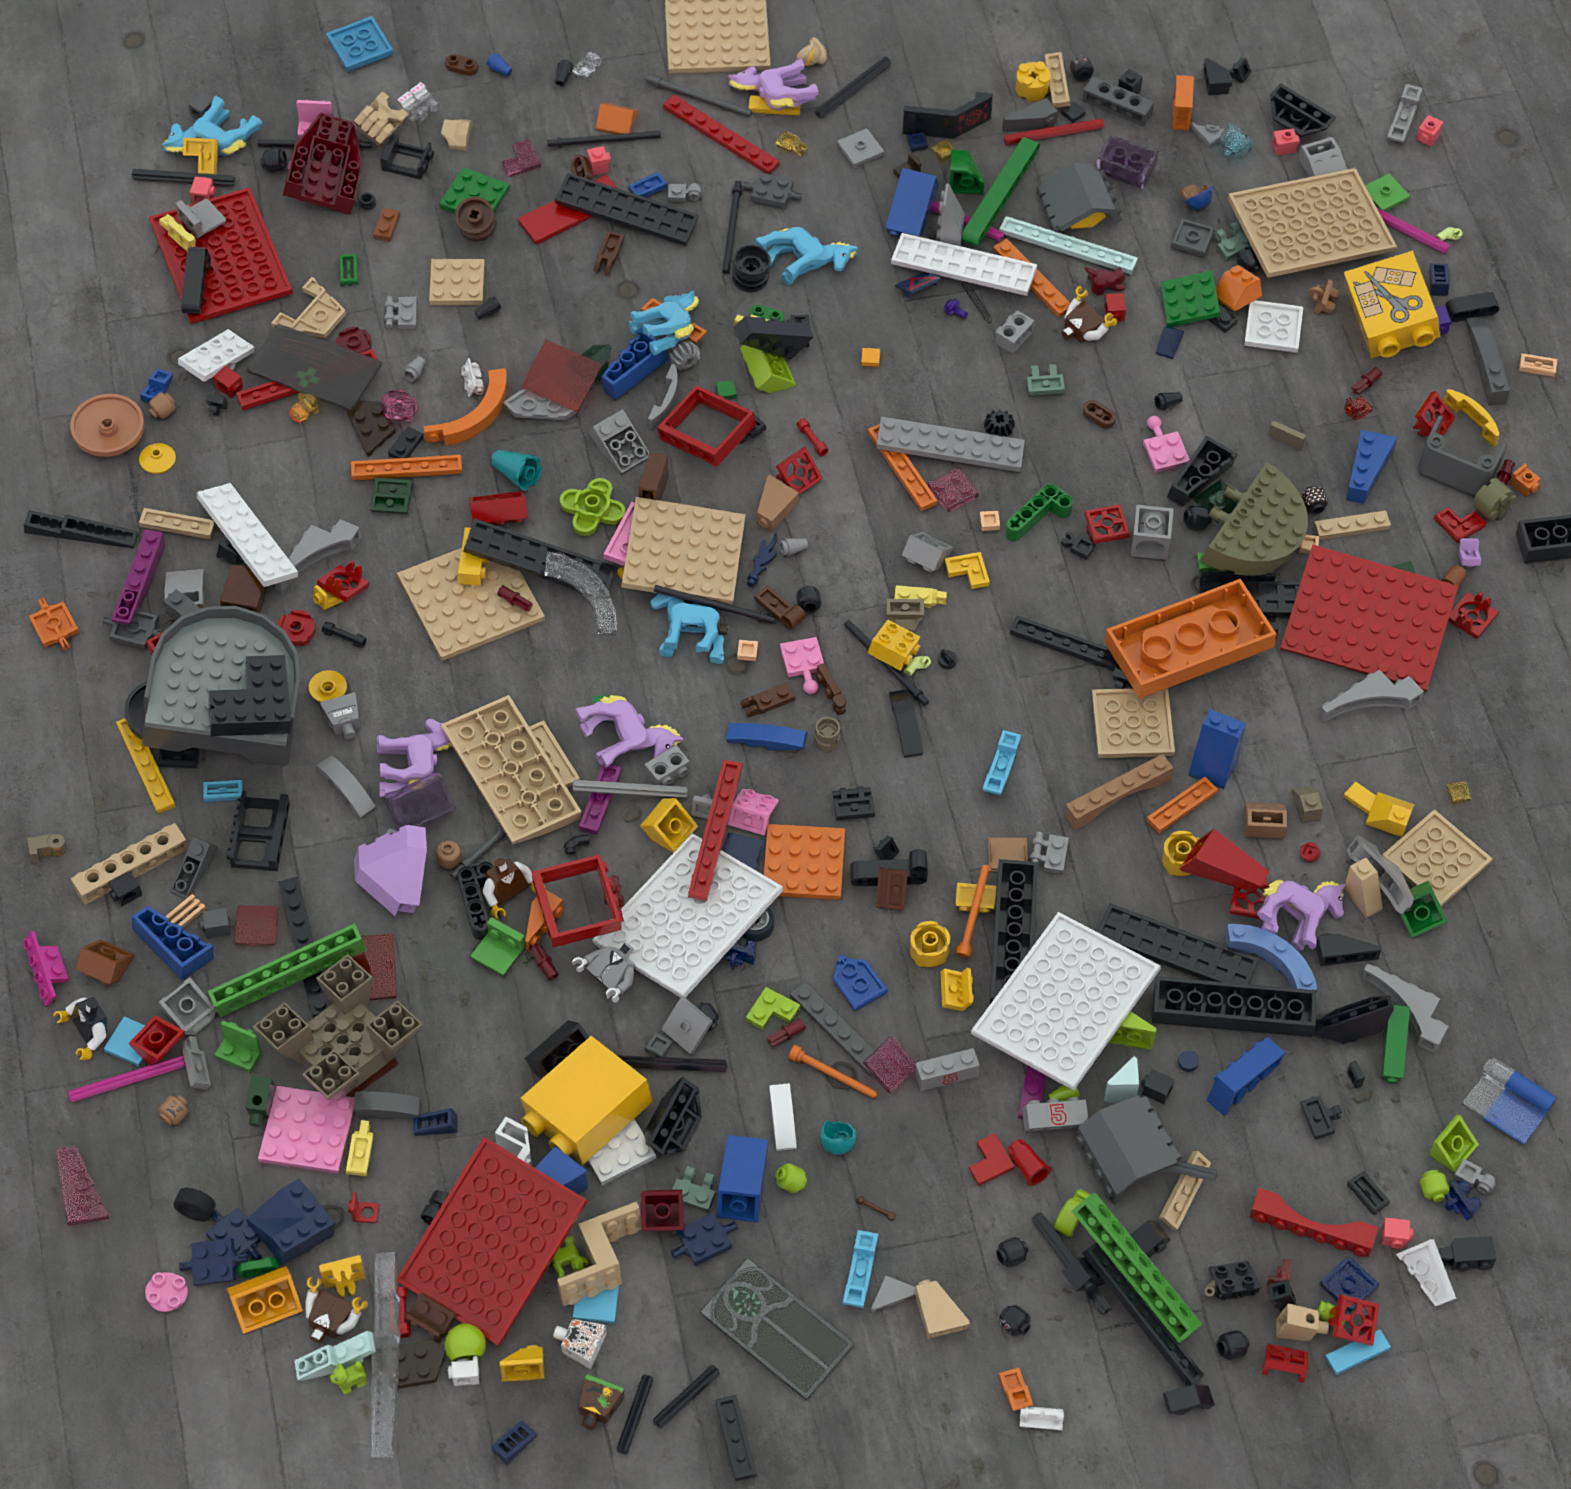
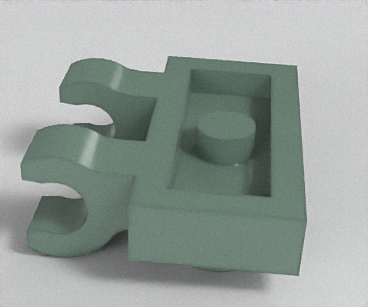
(1231, 247)
(1045, 384)
(695, 1195)

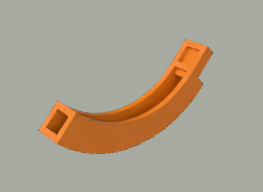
(478, 419)

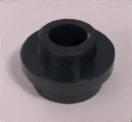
(367, 201)

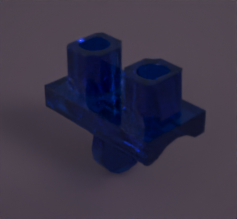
(739, 954)
(1459, 1202)

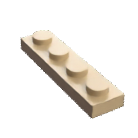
(1058, 82)
(177, 523)
(1352, 525)
(1183, 1194)

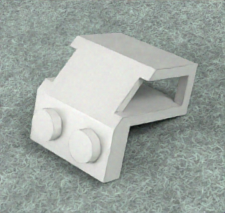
(514, 1139)

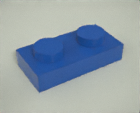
(648, 185)

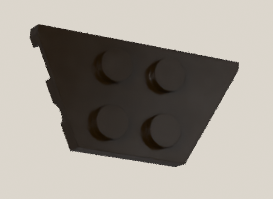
(371, 425)
(420, 1362)

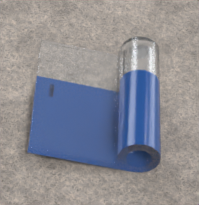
(1509, 1100)

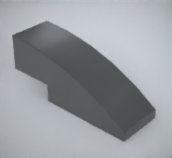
(386, 1105)

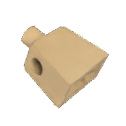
(1299, 1323)

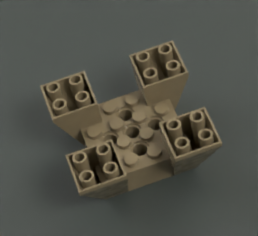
(344, 1040)

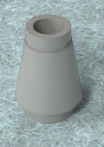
(413, 369)
(792, 545)

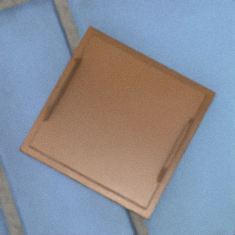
(1006, 849)

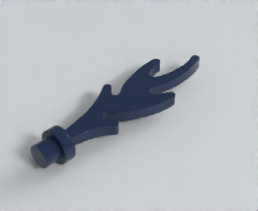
(765, 557)

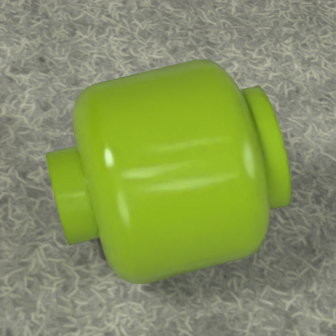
(791, 1178)
(1434, 1185)

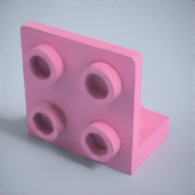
(309, 111)
(752, 811)

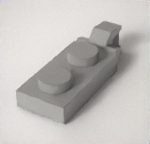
(196, 1064)

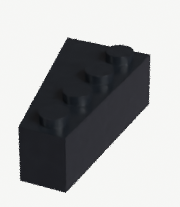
(773, 336)
(1202, 469)

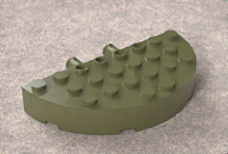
(1261, 529)

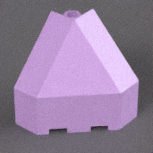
(393, 868)

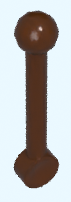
(891, 1215)

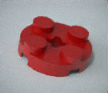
(305, 622)

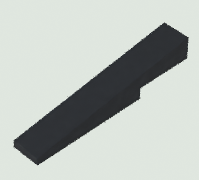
(79, 529)

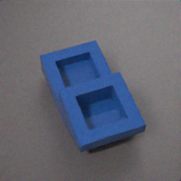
(158, 382)

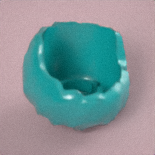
(837, 1137)

